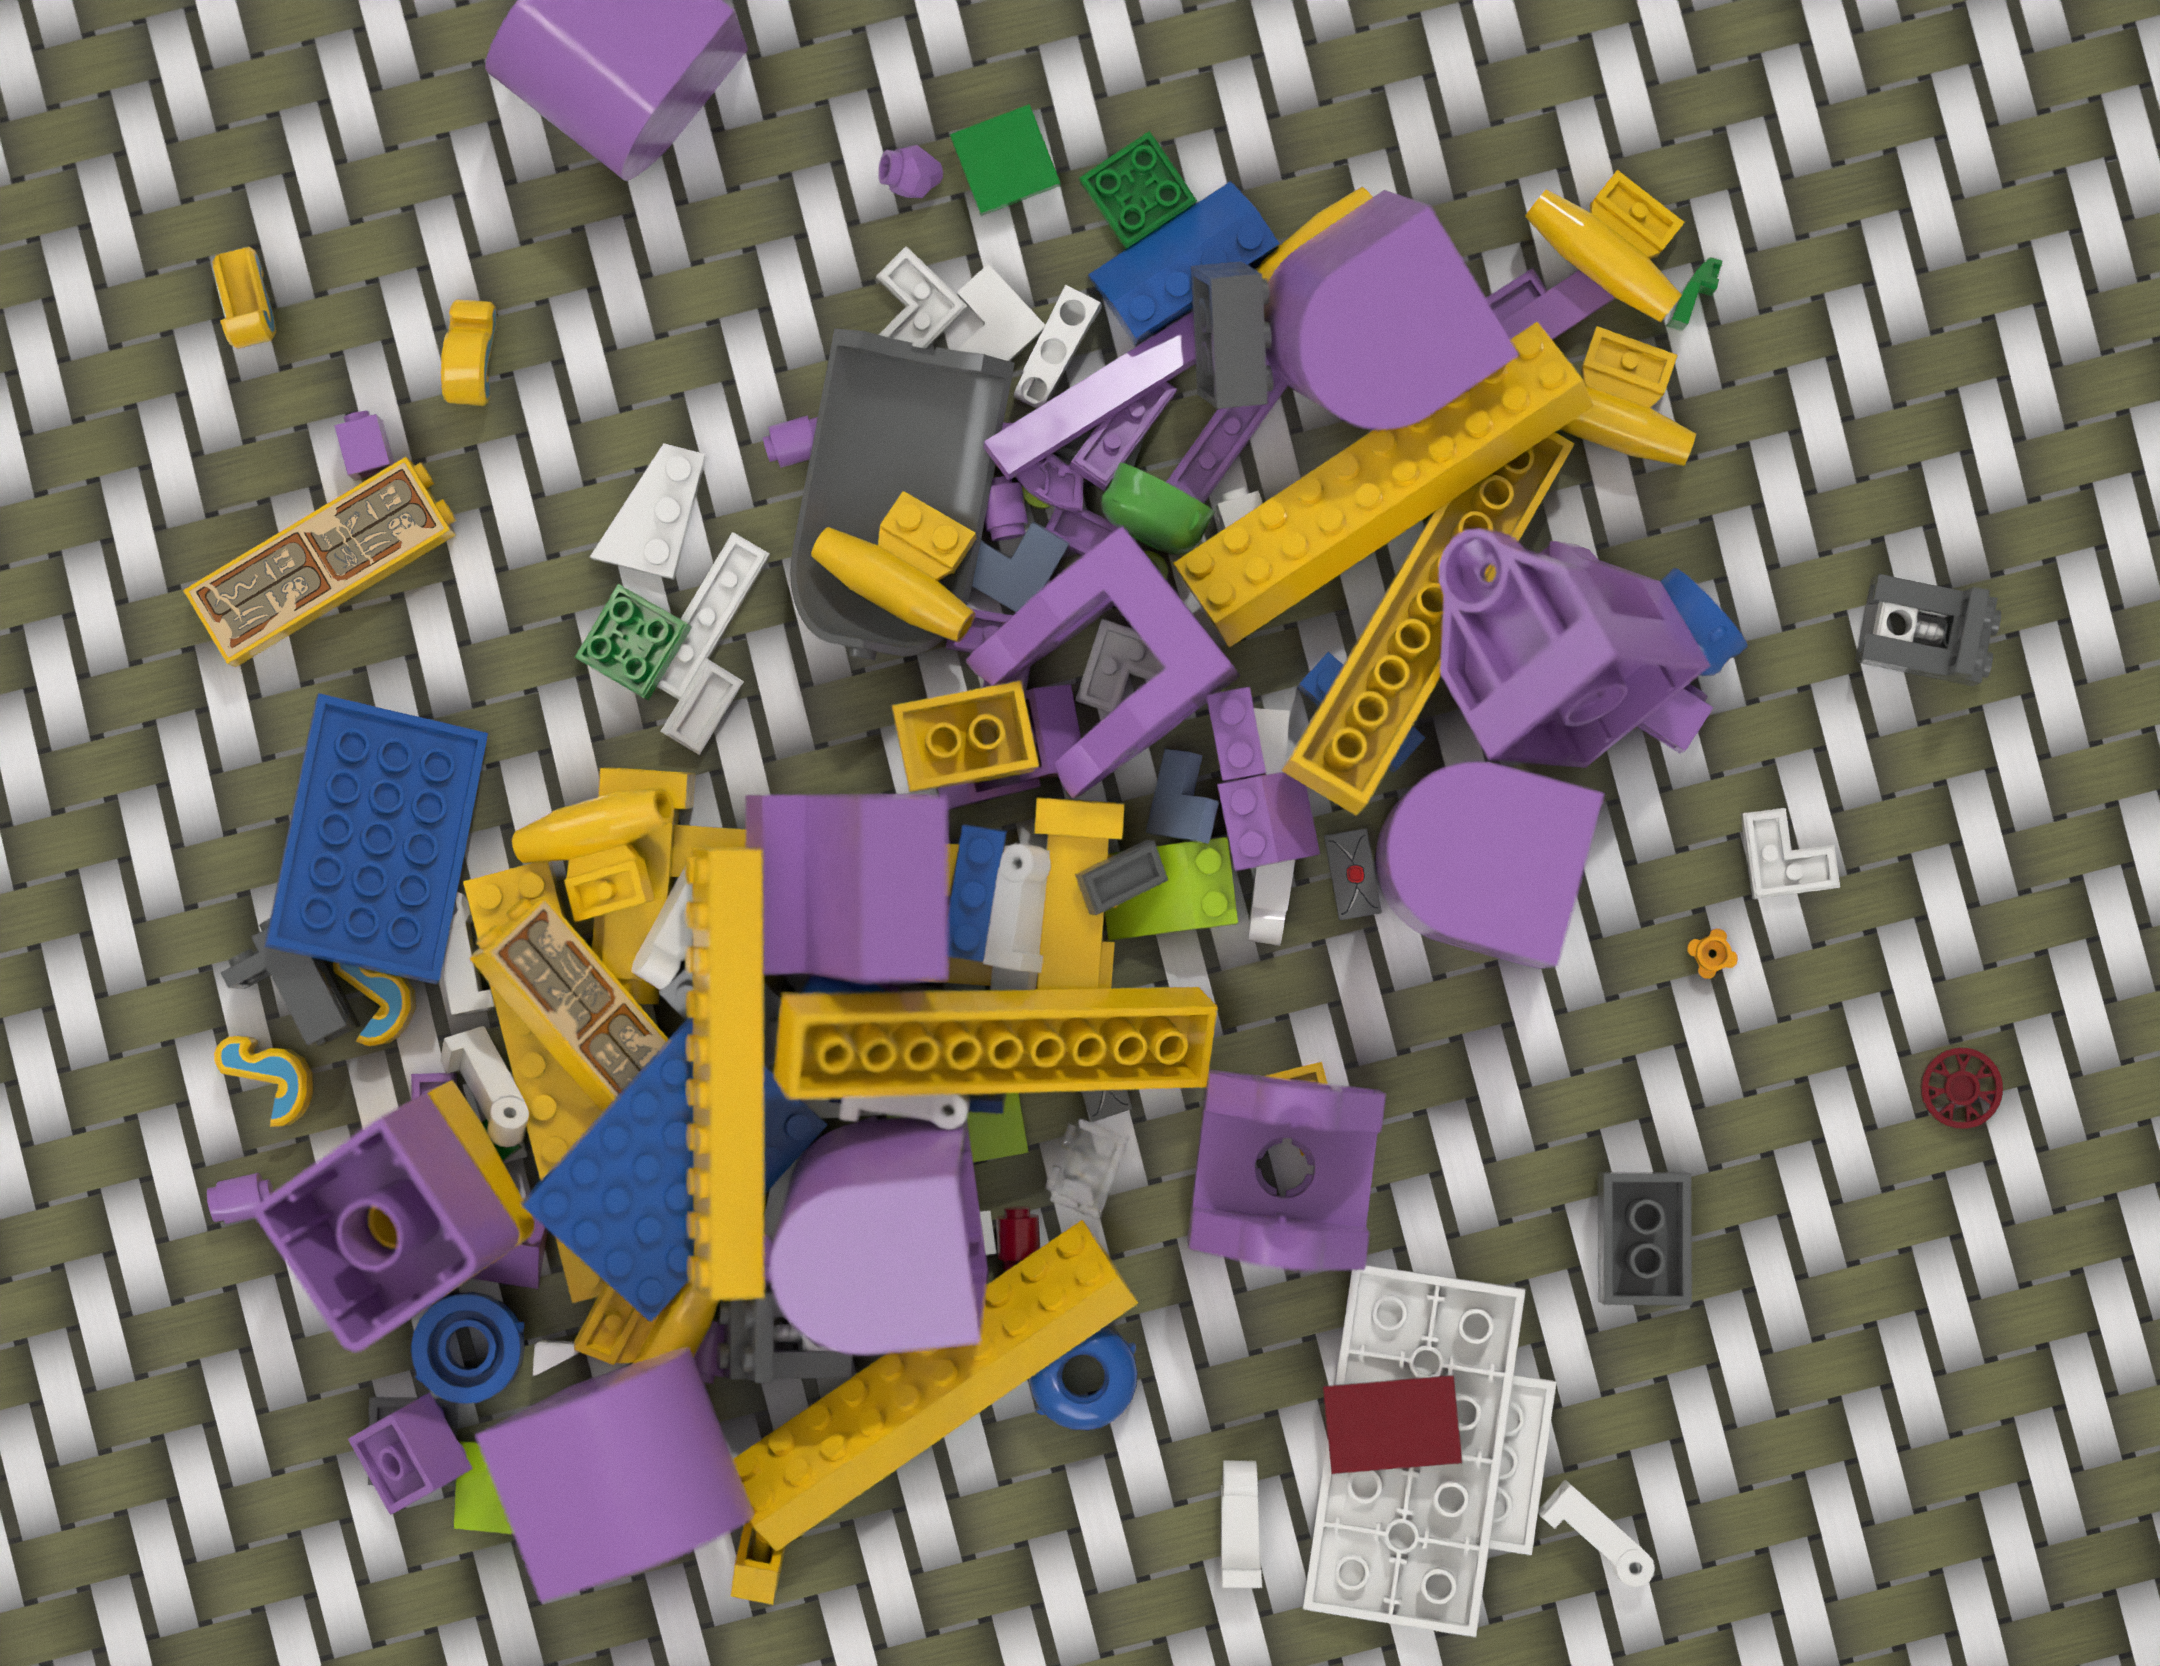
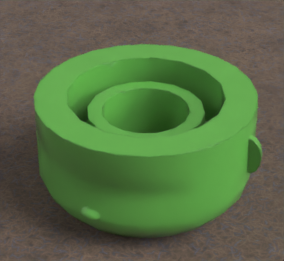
(1155, 511)

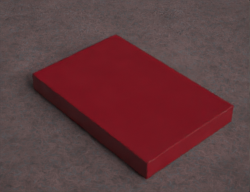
(1392, 1424)

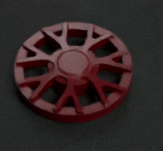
(1961, 1088)

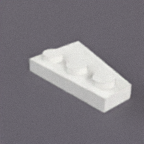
(656, 515)

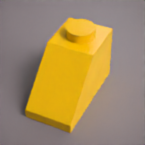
(756, 1568)

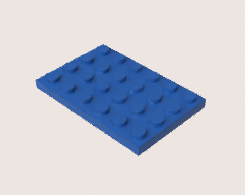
(376, 839)
(623, 1183)

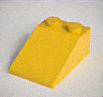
(965, 737)

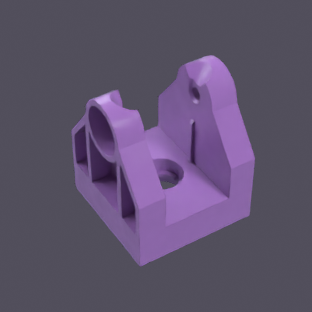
(1103, 577)
(1556, 648)
(1321, 1218)

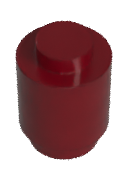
(1017, 1235)

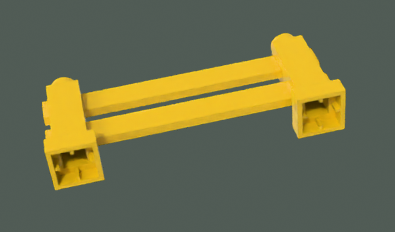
(1069, 935)

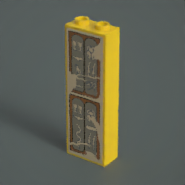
(321, 561)
(568, 999)

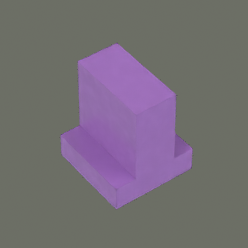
(852, 884)

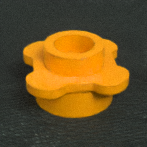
(1724, 955)

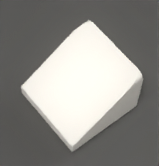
(550, 1353)

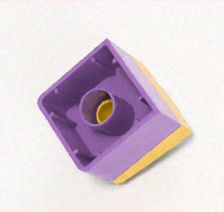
(397, 1216)

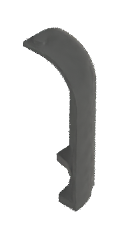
(887, 426)

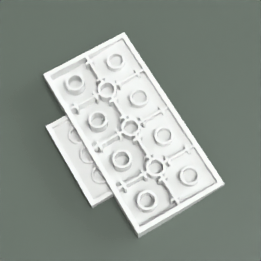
(1418, 1538)

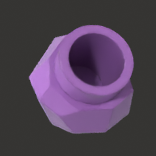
(909, 171)

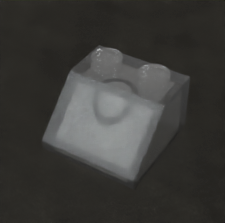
(1087, 1168)

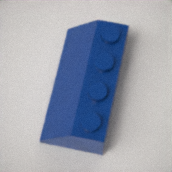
(1152, 279)

